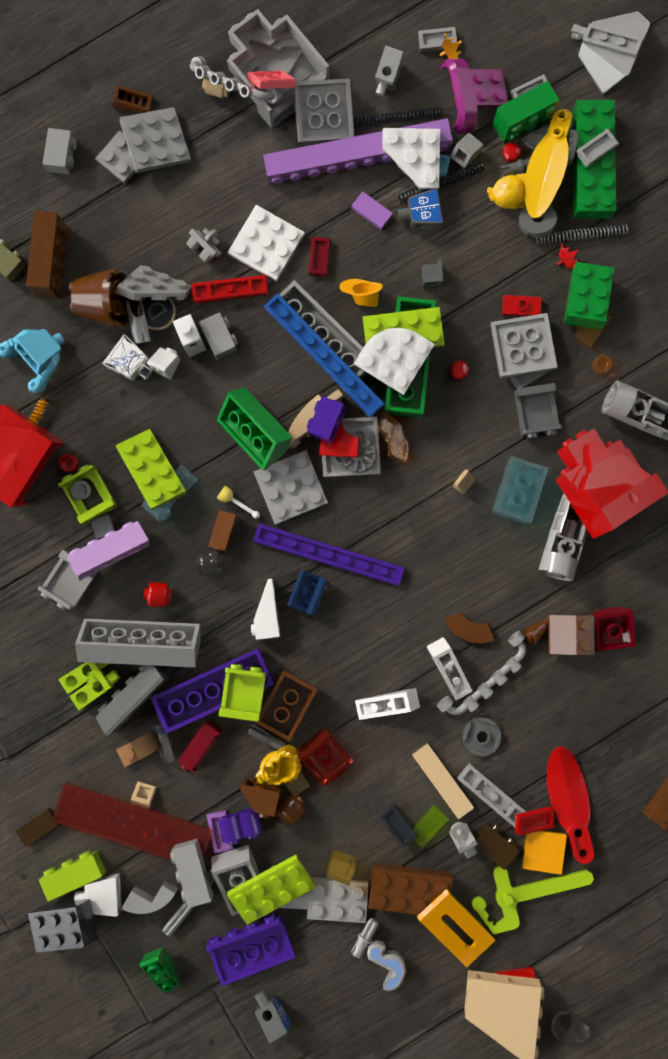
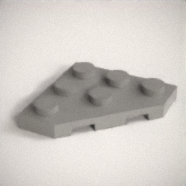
(152, 284)

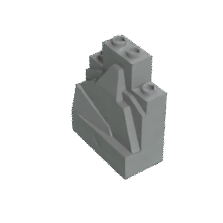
(274, 49)

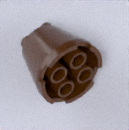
(97, 300)

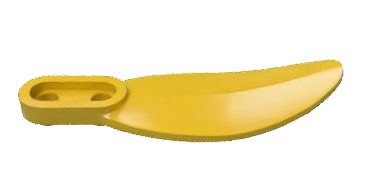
(547, 165)

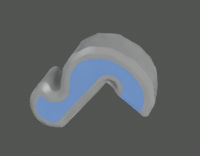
(390, 960)

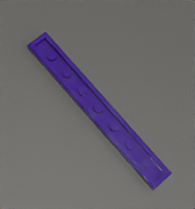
(329, 554)

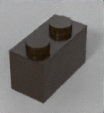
(496, 846)

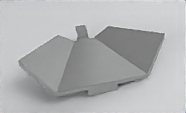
(611, 47)

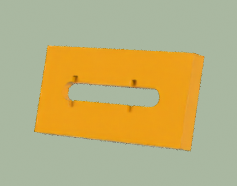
(449, 905)

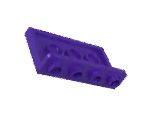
(250, 949)

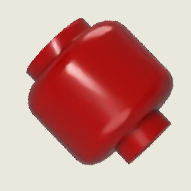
(158, 594)

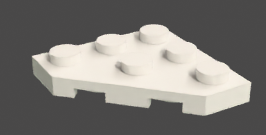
(415, 153)

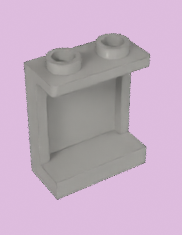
(64, 585)

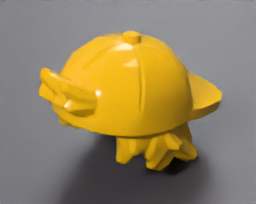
(509, 192)
(279, 766)

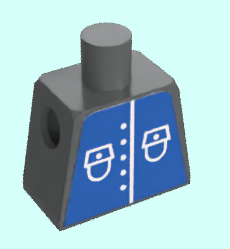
(423, 211)
(274, 1023)

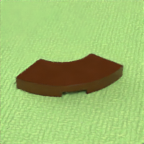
(467, 630)

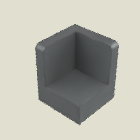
(432, 274)

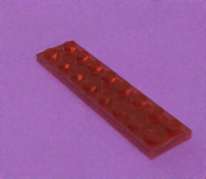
(126, 822)

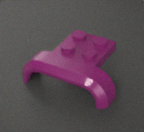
(474, 91)

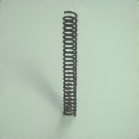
(582, 235)

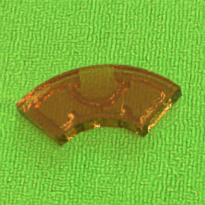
(394, 436)

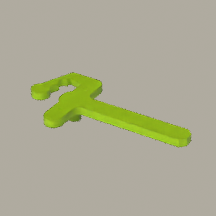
(509, 896)

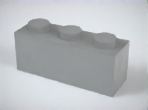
(192, 873)

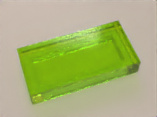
(429, 825)

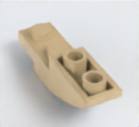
(299, 426)

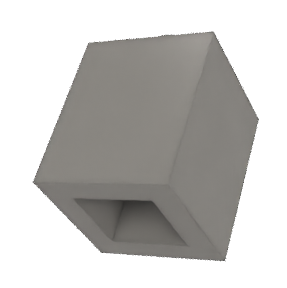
(466, 150)

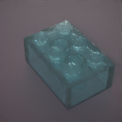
(519, 490)

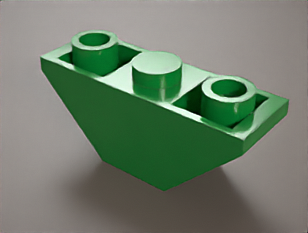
(160, 969)

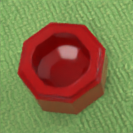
(511, 152)
(459, 370)
(68, 463)

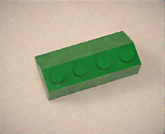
(253, 428)

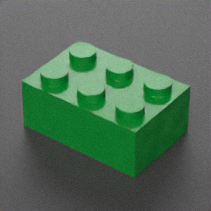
(525, 112)
(589, 295)

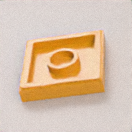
(544, 851)

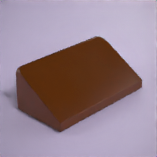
(222, 530)

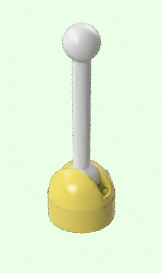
(227, 495)

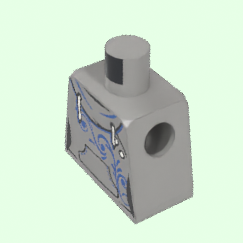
(388, 70)

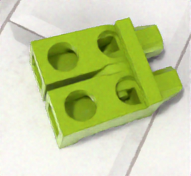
(96, 683)

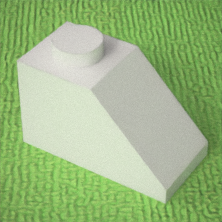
(164, 362)

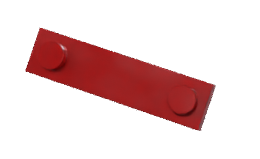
(229, 289)

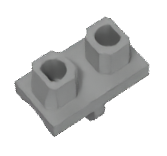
(198, 239)
(463, 839)

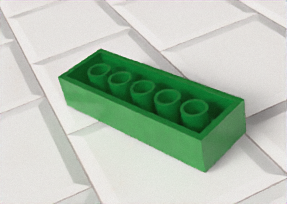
(596, 185)
(413, 400)

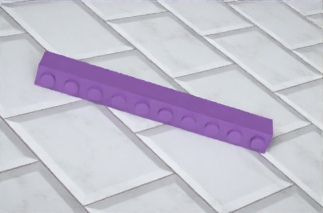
(339, 154)

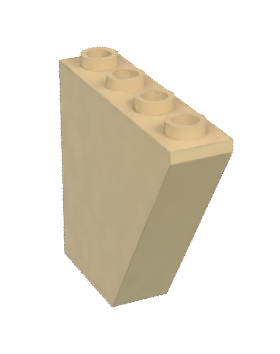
(506, 1010)

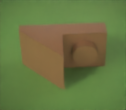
(138, 749)

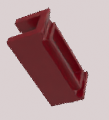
(199, 747)

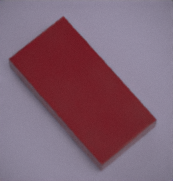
(319, 256)

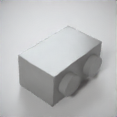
(59, 151)
(218, 335)

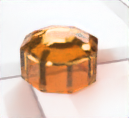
(602, 364)

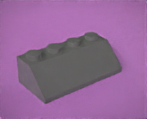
(131, 698)

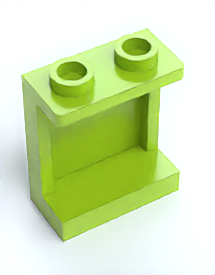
(243, 693)

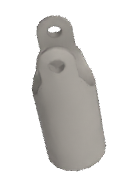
(138, 325)

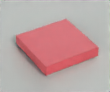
(271, 79)

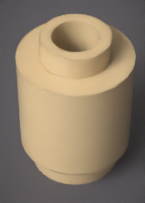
(215, 90)

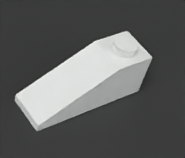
(266, 617)
(449, 668)
(388, 704)

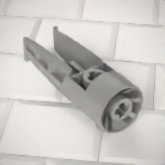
(621, 401)
(559, 563)

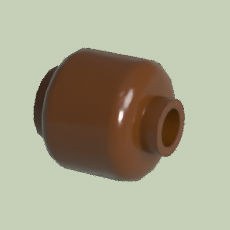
(291, 810)

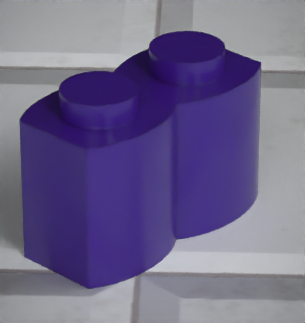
(239, 825)

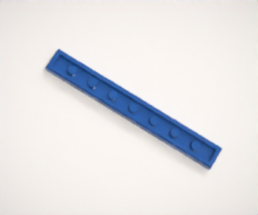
(324, 355)

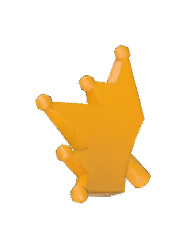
(450, 48)

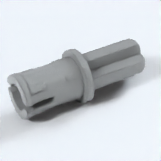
(364, 938)

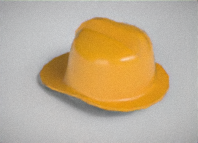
(362, 291)

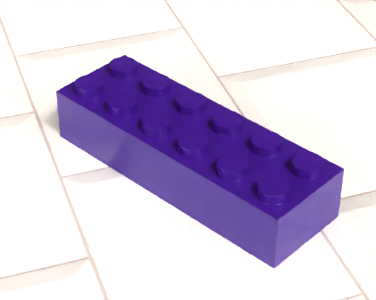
(202, 693)

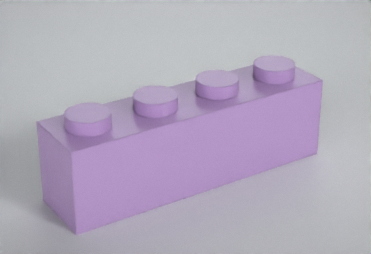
(108, 550)

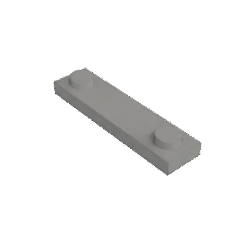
(490, 793)

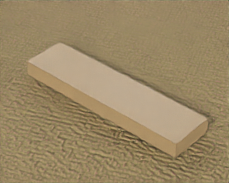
(442, 781)

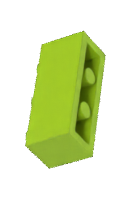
(72, 875)

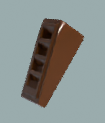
(127, 92)

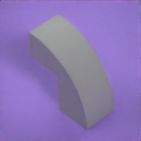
(143, 903)

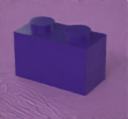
(326, 419)

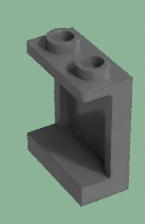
(537, 410)

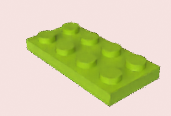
(422, 321)
(150, 469)
(271, 889)

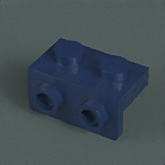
(307, 592)

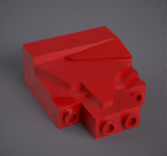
(23, 454)
(605, 482)

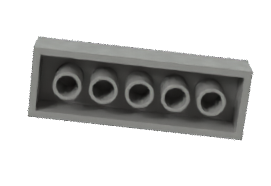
(324, 325)
(138, 643)

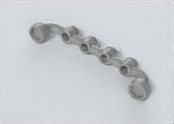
(201, 70)
(498, 677)

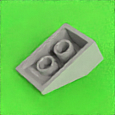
(233, 869)

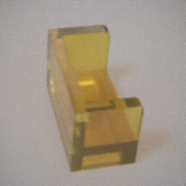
(341, 867)

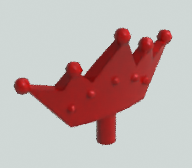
(567, 257)

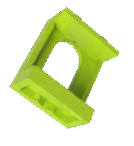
(84, 516)

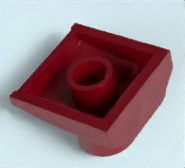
(614, 628)

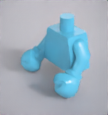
(39, 351)

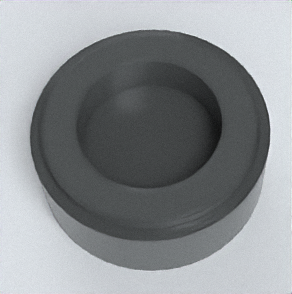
(80, 490)

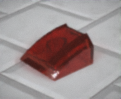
(324, 757)

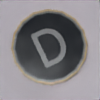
(158, 313)

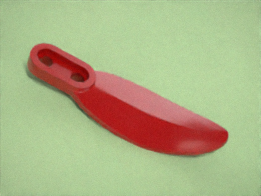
(570, 800)

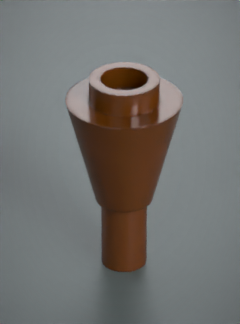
(534, 632)

